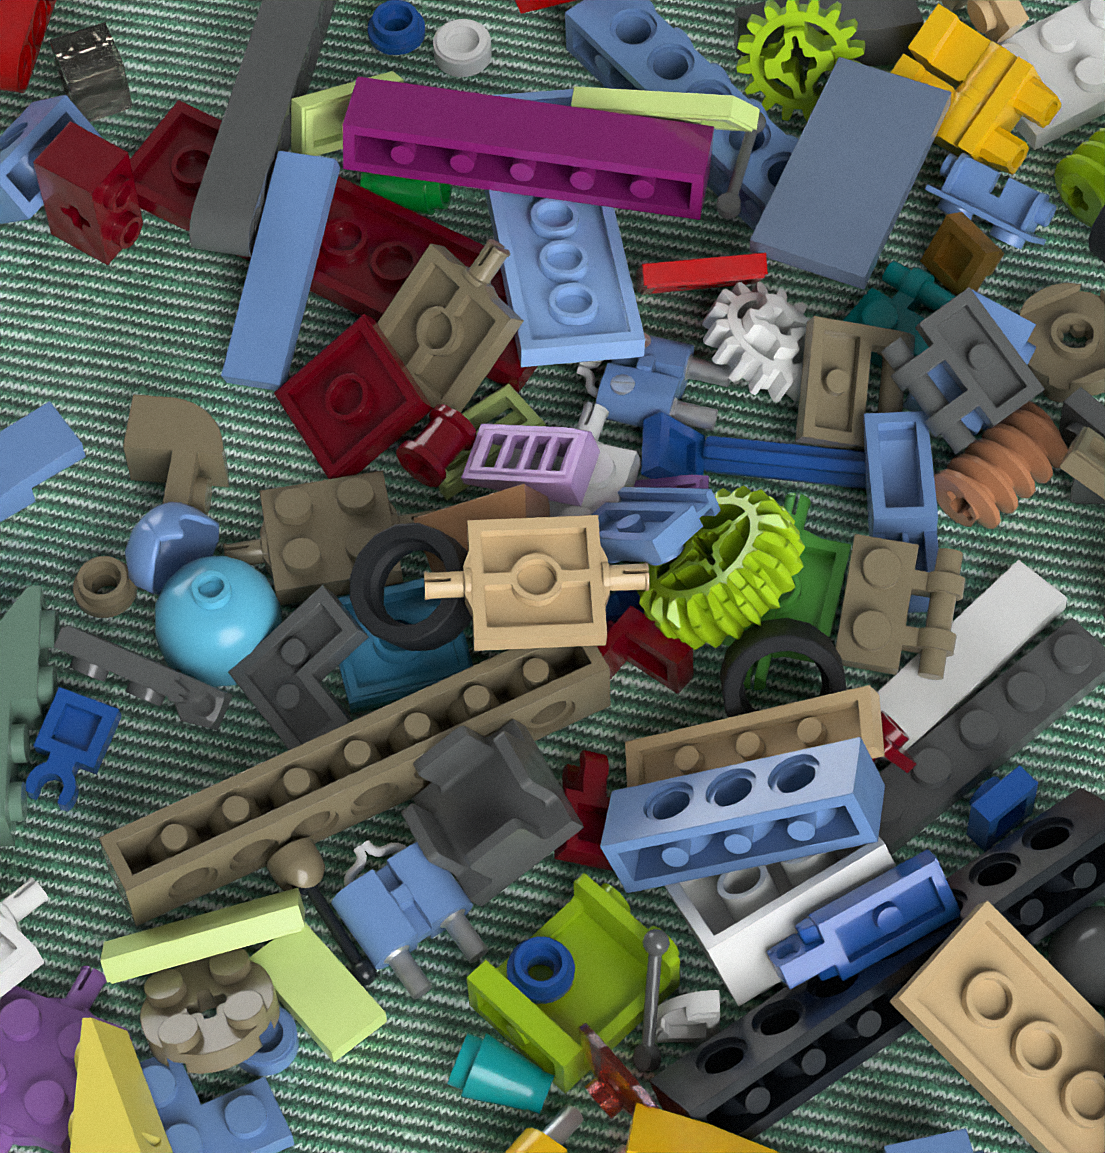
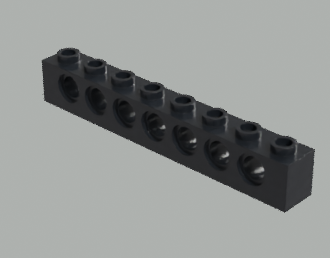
(830, 1026)

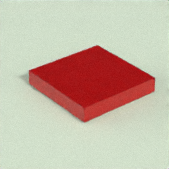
(701, 273)

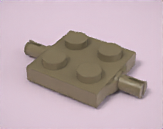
(450, 323)
(317, 532)

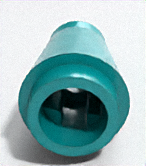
(498, 1075)

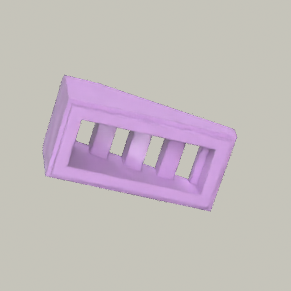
(561, 486)

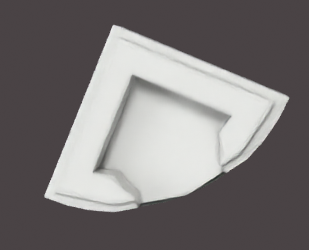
(689, 1017)

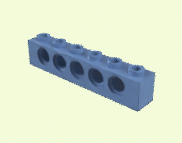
(636, 49)

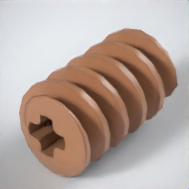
(1000, 468)

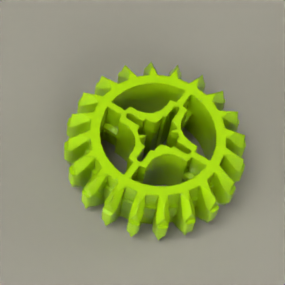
(726, 571)

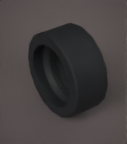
(372, 572)
(774, 637)

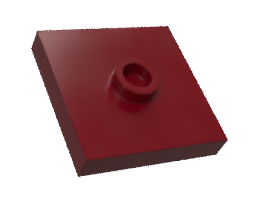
(353, 399)

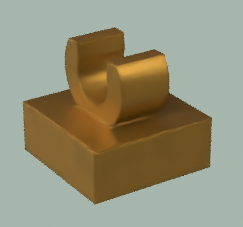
(961, 254)

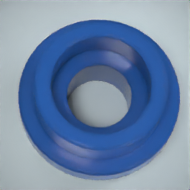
(396, 28)
(541, 952)

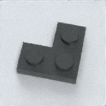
(289, 665)

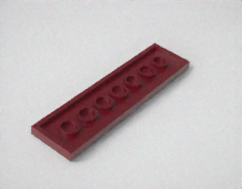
(366, 240)

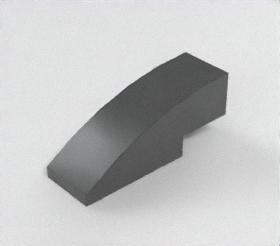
(882, 24)

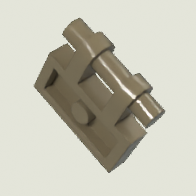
(877, 606)

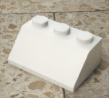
(755, 908)

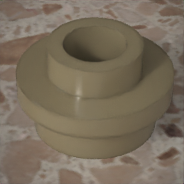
(99, 573)

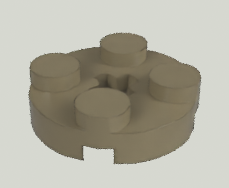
(1059, 367)
(224, 981)

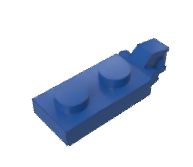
(867, 923)

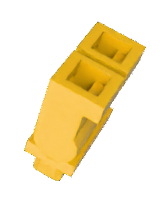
(990, 91)

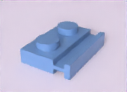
(652, 522)

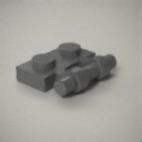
(977, 359)

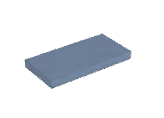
(850, 173)

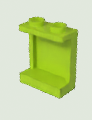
(604, 991)

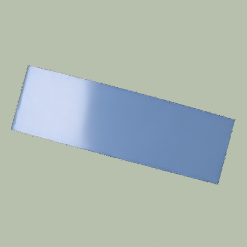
(902, 486)

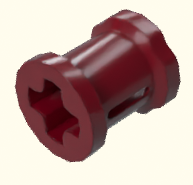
(437, 445)

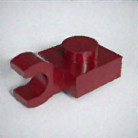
(587, 793)

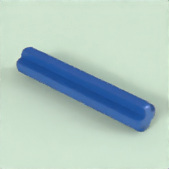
(784, 461)

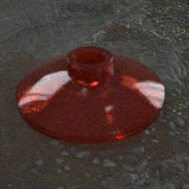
(613, 1083)

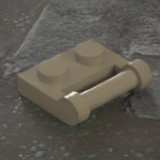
(837, 381)

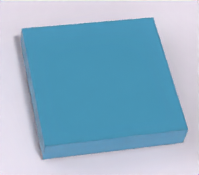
(388, 672)

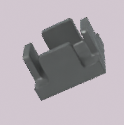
(489, 808)

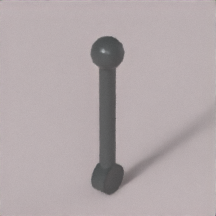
(729, 203)
(647, 1054)

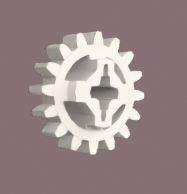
(759, 338)

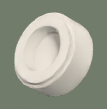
(462, 48)

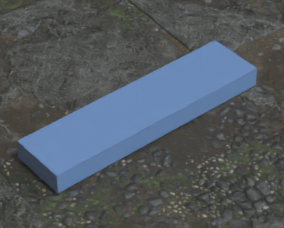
(281, 271)

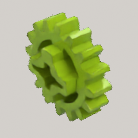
(777, 60)

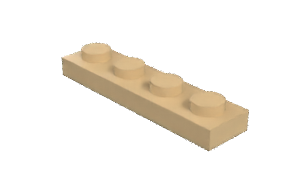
(758, 736)

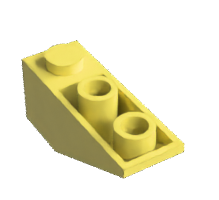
(112, 1096)

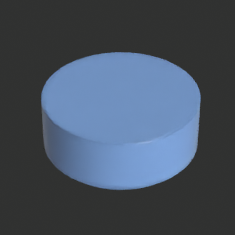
(278, 1048)

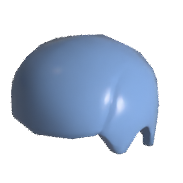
(167, 541)

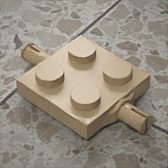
(536, 582)

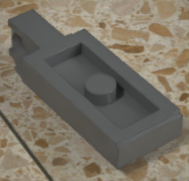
(149, 680)

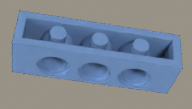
(744, 815)

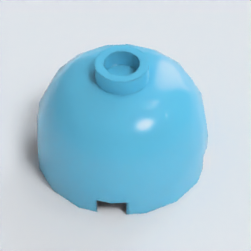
(214, 617)

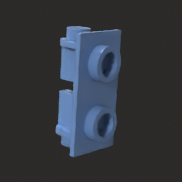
(1013, 214)

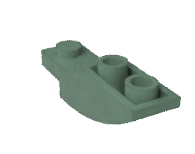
(25, 692)

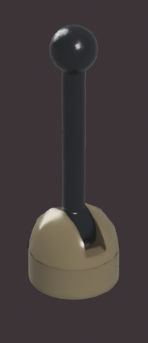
(303, 867)

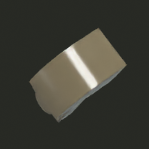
(178, 446)

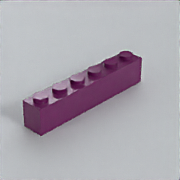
(527, 147)

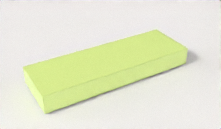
(720, 111)
(203, 936)

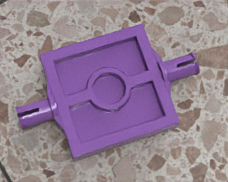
(39, 1062)

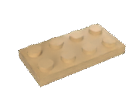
(1014, 1032)

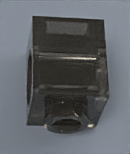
(92, 72)

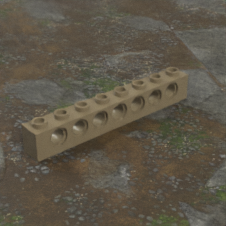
(341, 776)

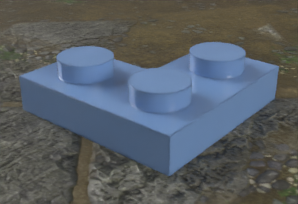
(233, 1123)

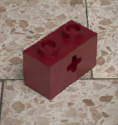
(89, 193)

